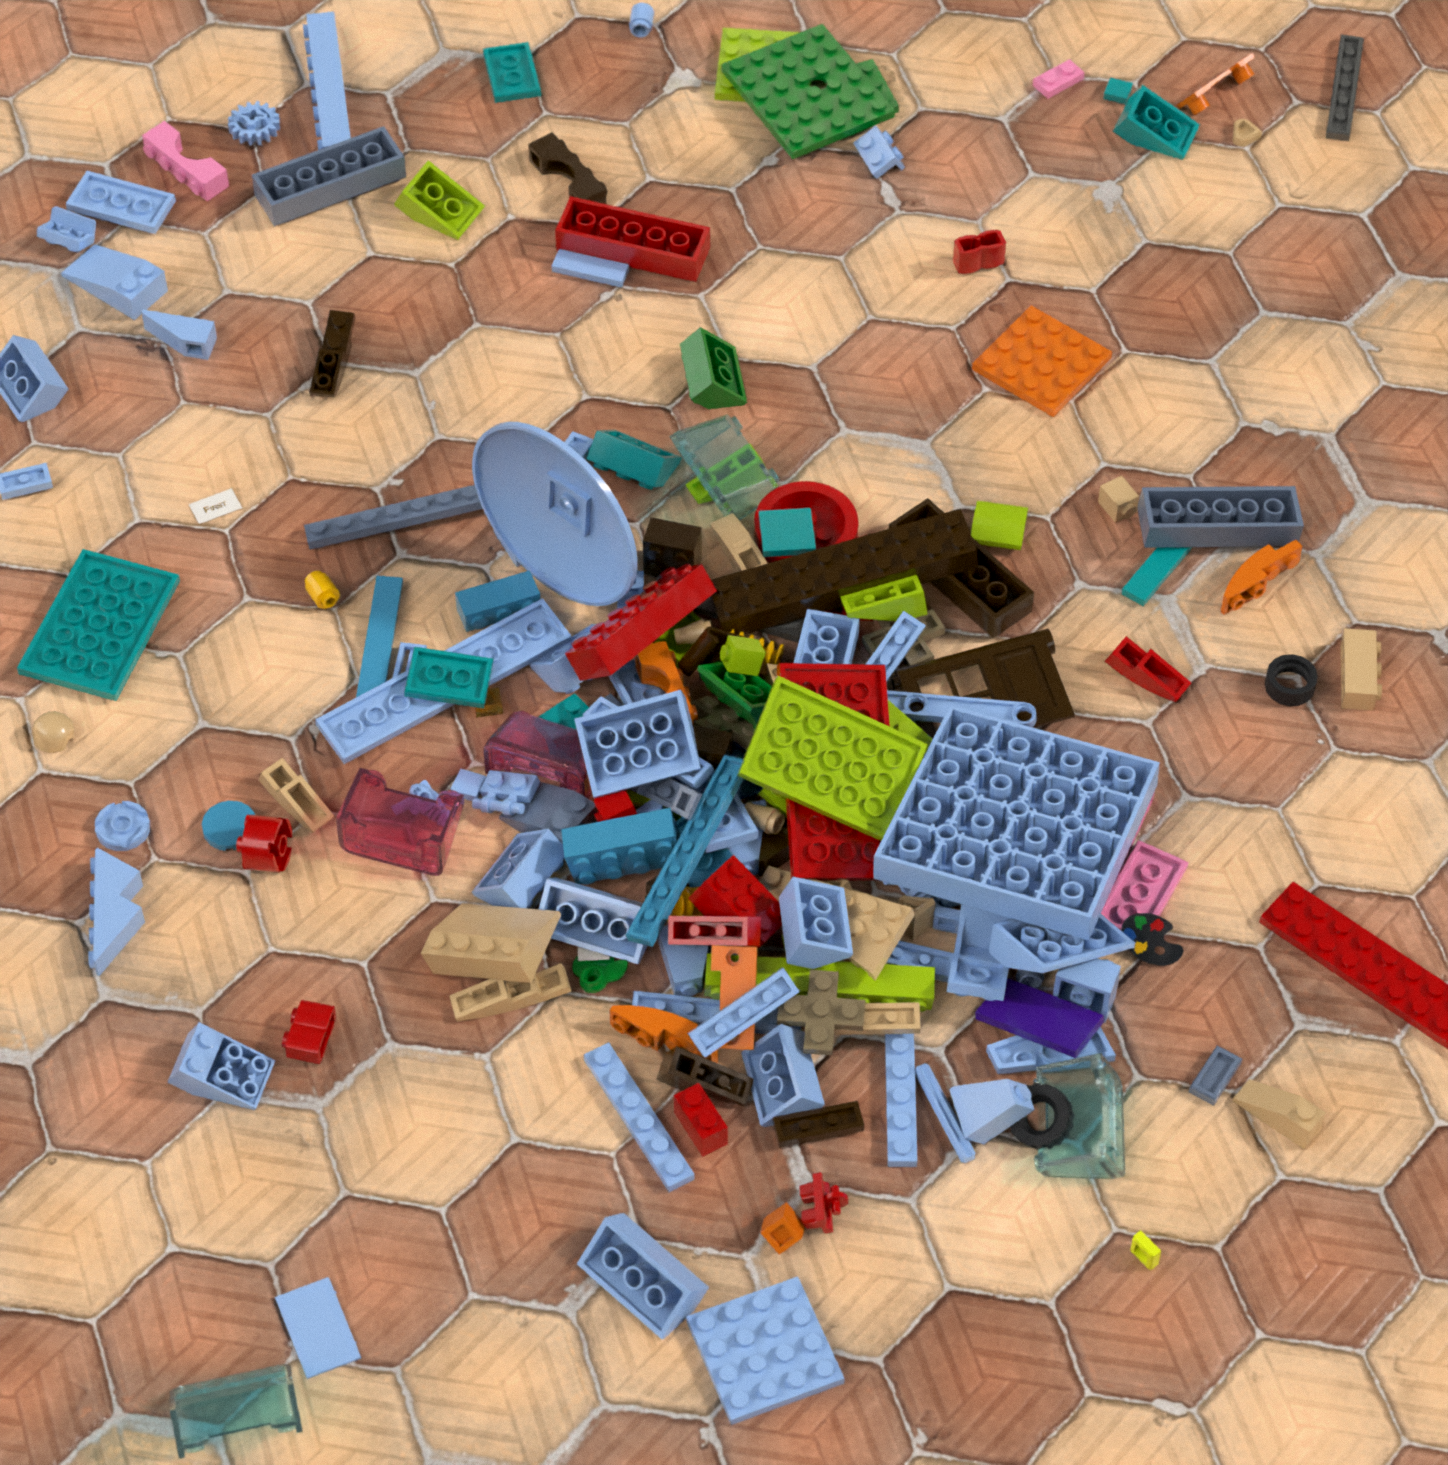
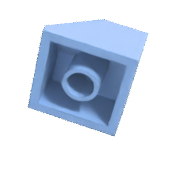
(1089, 984)

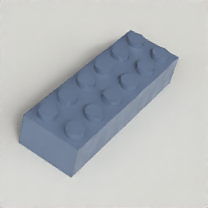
(329, 176)
(1219, 516)

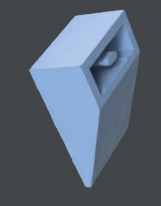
(220, 1068)

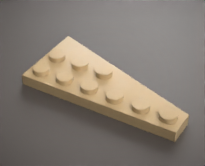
(873, 922)

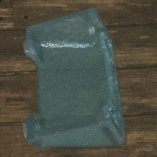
(725, 465)
(1097, 1138)

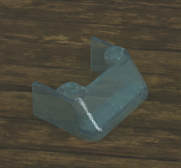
(233, 1406)

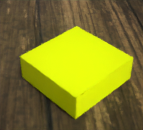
(1145, 1250)

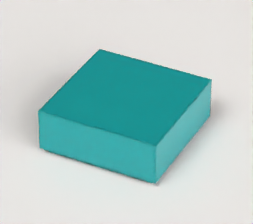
(1118, 91)

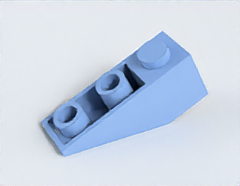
(185, 334)

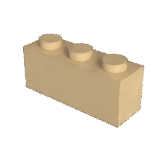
(1360, 669)

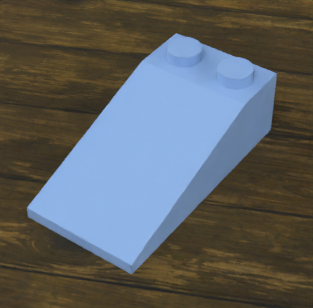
(118, 279)

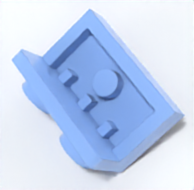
(878, 152)
(68, 230)

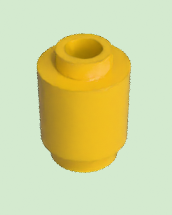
(321, 589)

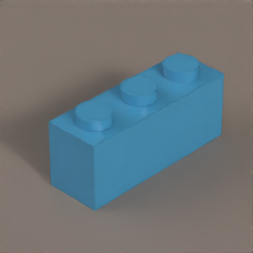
(495, 600)

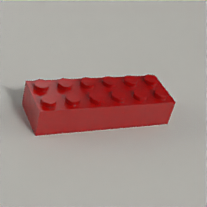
(633, 238)
(640, 621)

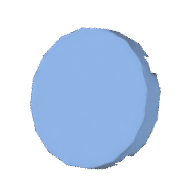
(122, 826)

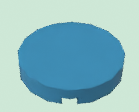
(225, 824)

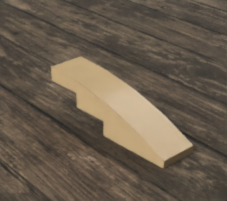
(503, 996)

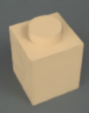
(1118, 499)

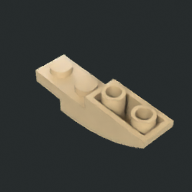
(737, 543)

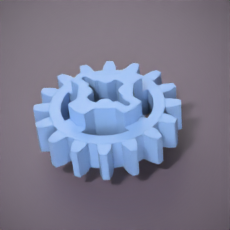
(254, 123)

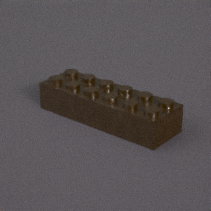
(985, 594)

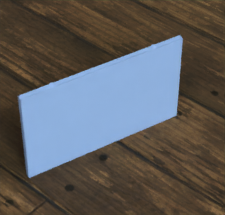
(318, 1328)

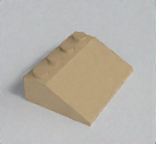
(490, 942)

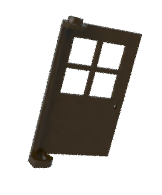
(1012, 671)

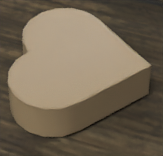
(1245, 133)

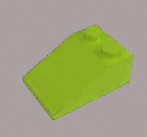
(439, 202)

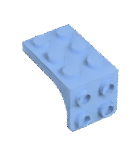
(973, 967)

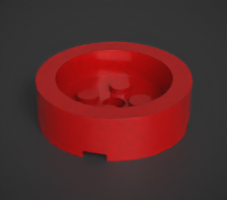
(831, 511)

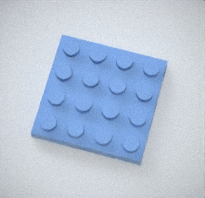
(764, 1350)

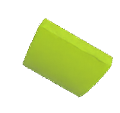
(999, 525)

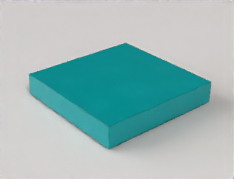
(786, 532)

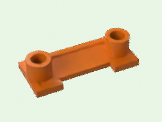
(1197, 102)
(735, 981)

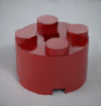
(265, 843)

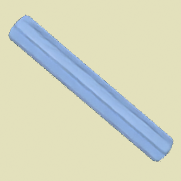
(944, 1113)

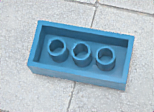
(620, 846)

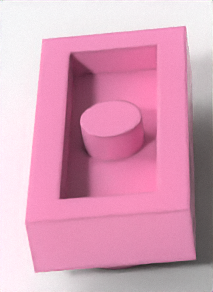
(1058, 79)

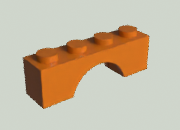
(658, 668)

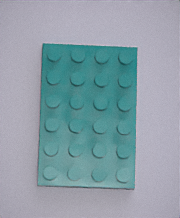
(98, 625)

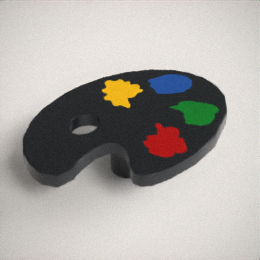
(1148, 933)

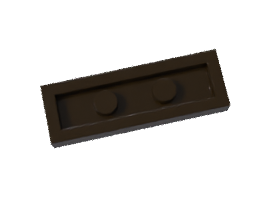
(818, 1124)

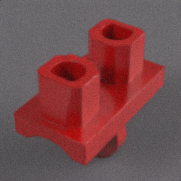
(826, 1200)

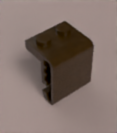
(707, 651)

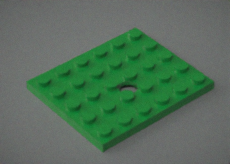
(801, 115)

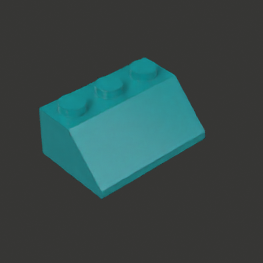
(632, 458)

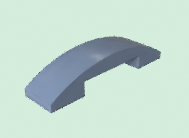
(672, 795)

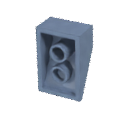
(553, 810)

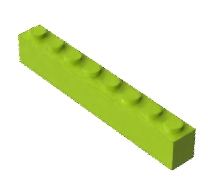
(892, 985)

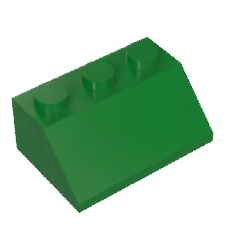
(712, 371)
(739, 691)

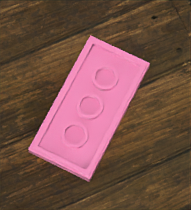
(1143, 883)

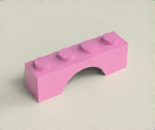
(202, 176)

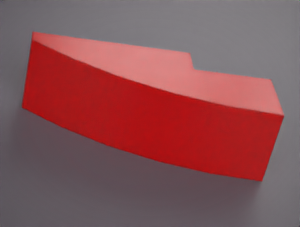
(1147, 670)

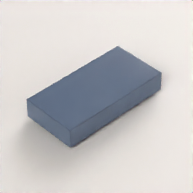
(1215, 1075)

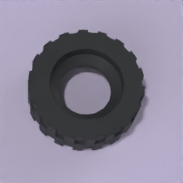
(1062, 1120)

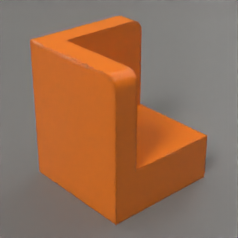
(782, 1228)

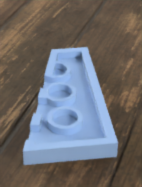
(1022, 1055)

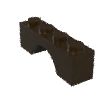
(553, 157)

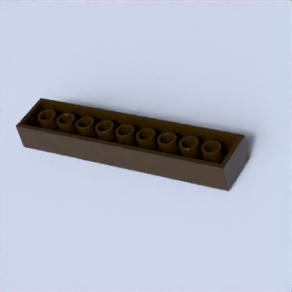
(818, 578)

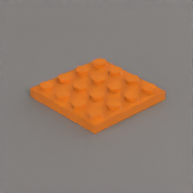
(1042, 361)

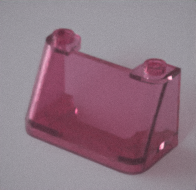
(540, 749)
(398, 825)

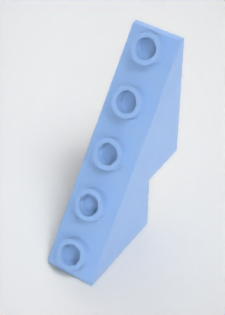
(113, 913)

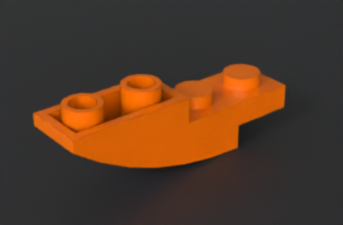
(1253, 574)
(655, 1027)

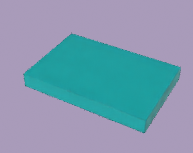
(511, 72)
(448, 677)

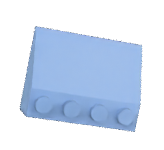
(638, 743)
(1044, 950)

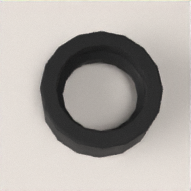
(1294, 664)

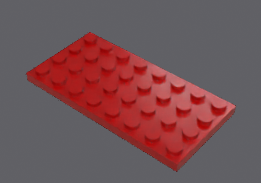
(817, 844)

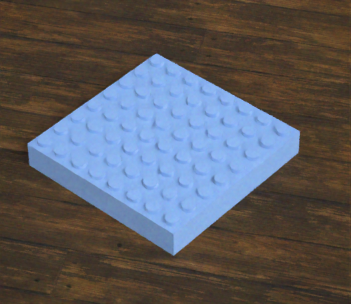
(1017, 822)

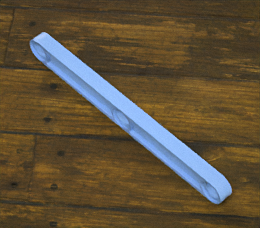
(937, 705)

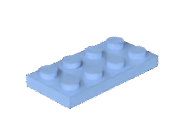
(120, 202)

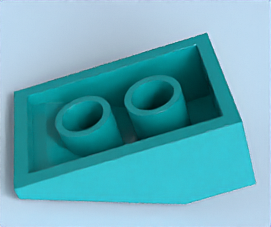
(1155, 124)

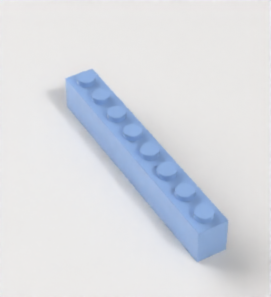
(326, 79)

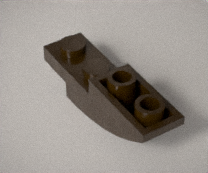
(333, 355)

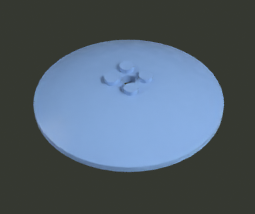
(554, 513)

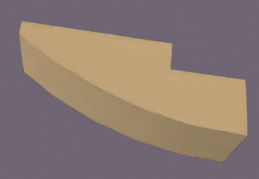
(295, 796)

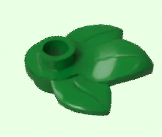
(597, 973)

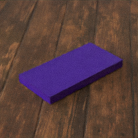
(1041, 1018)

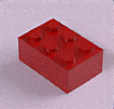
(737, 893)

